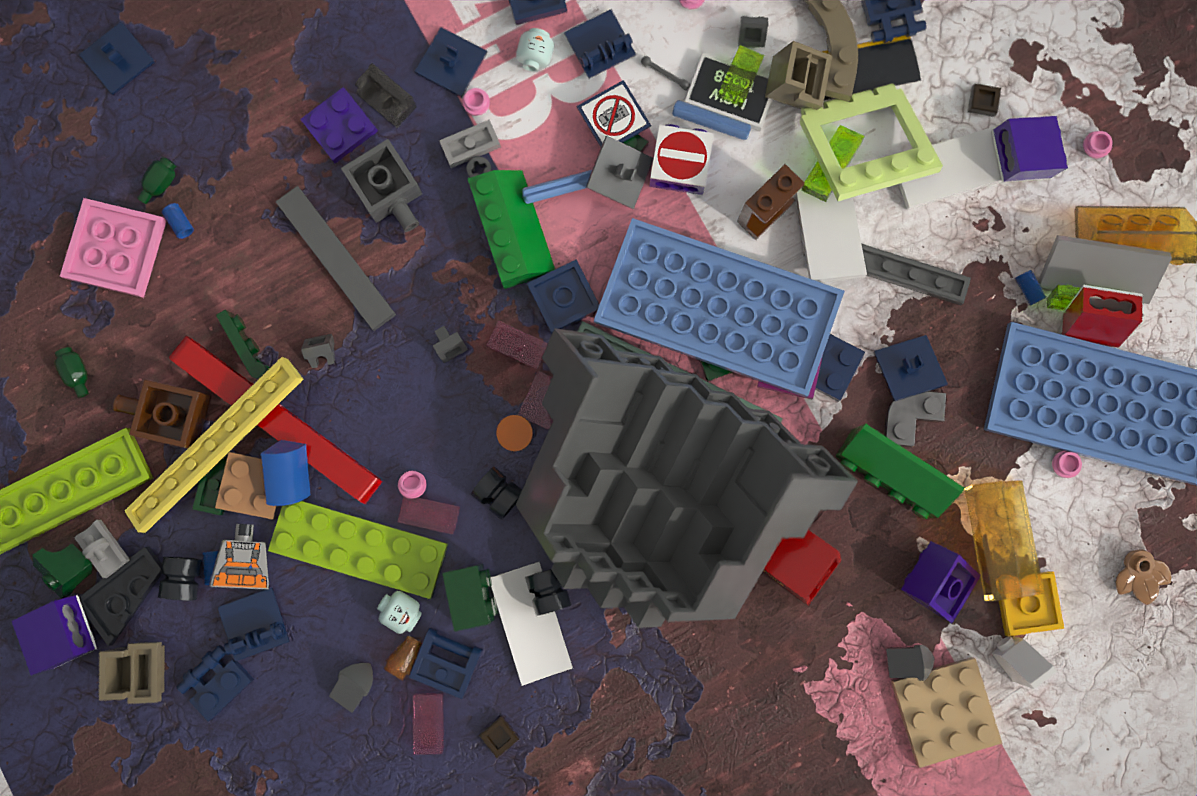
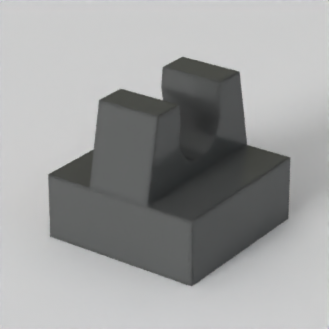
(753, 31)
(449, 345)
(317, 347)

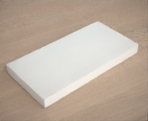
(967, 166)
(830, 238)

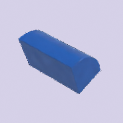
(285, 473)

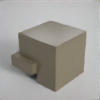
(799, 76)
(132, 673)

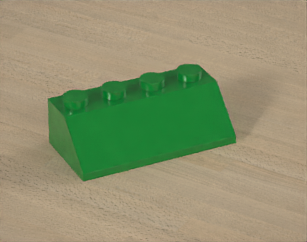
(511, 227)
(898, 472)

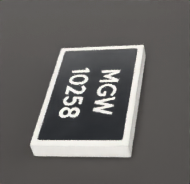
(706, 86)

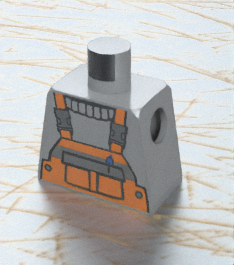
(241, 562)

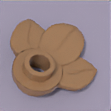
(1145, 579)

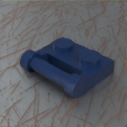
(443, 673)

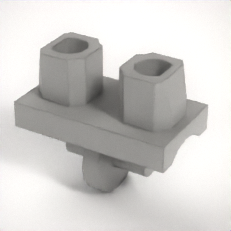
(102, 549)

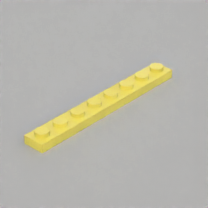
(213, 445)

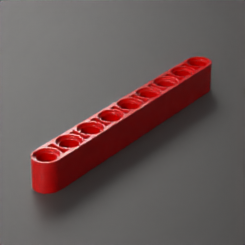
(279, 422)

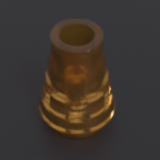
(403, 658)

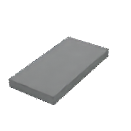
(1105, 266)

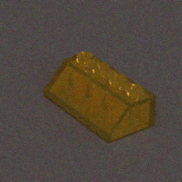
(1142, 227)
(1003, 540)

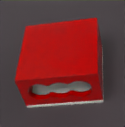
(1102, 315)

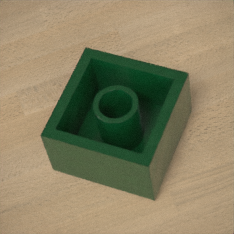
(470, 597)

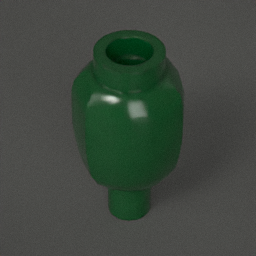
(157, 179)
(72, 370)

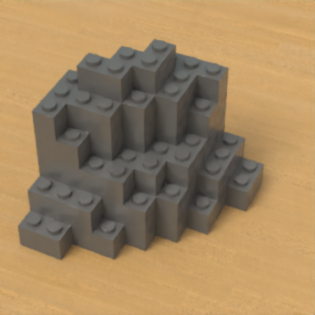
(665, 486)

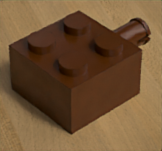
(165, 413)

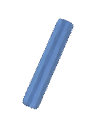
(711, 120)
(556, 187)

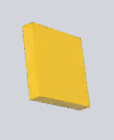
(1034, 612)

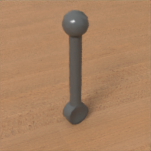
(646, 61)

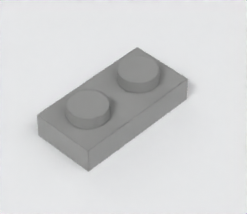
(470, 143)

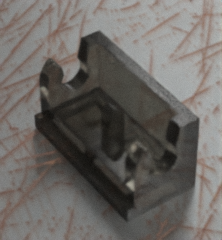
(385, 95)

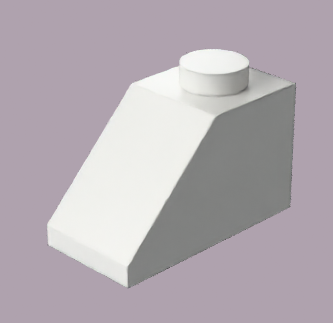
(1022, 662)

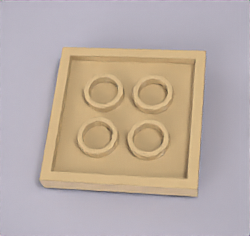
(946, 712)

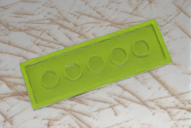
(70, 488)
(359, 548)

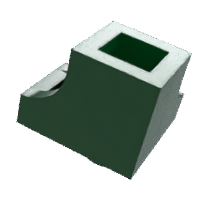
(62, 569)

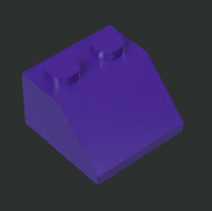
(941, 581)

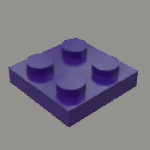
(339, 125)

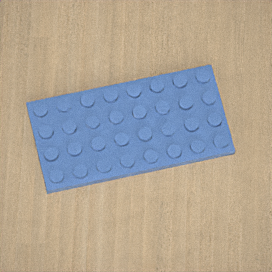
(719, 307)
(1096, 402)

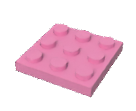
(113, 248)

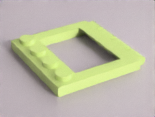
(879, 172)

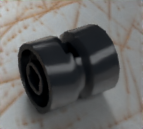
(497, 492)
(179, 578)
(547, 592)

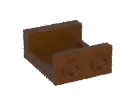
(770, 202)

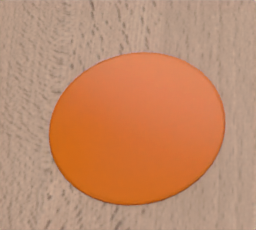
(514, 433)

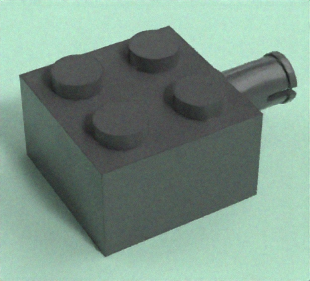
(384, 184)

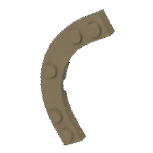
(841, 45)

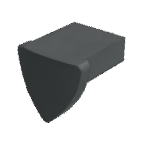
(910, 662)
(353, 685)

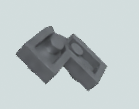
(902, 416)

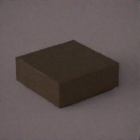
(984, 100)
(499, 736)

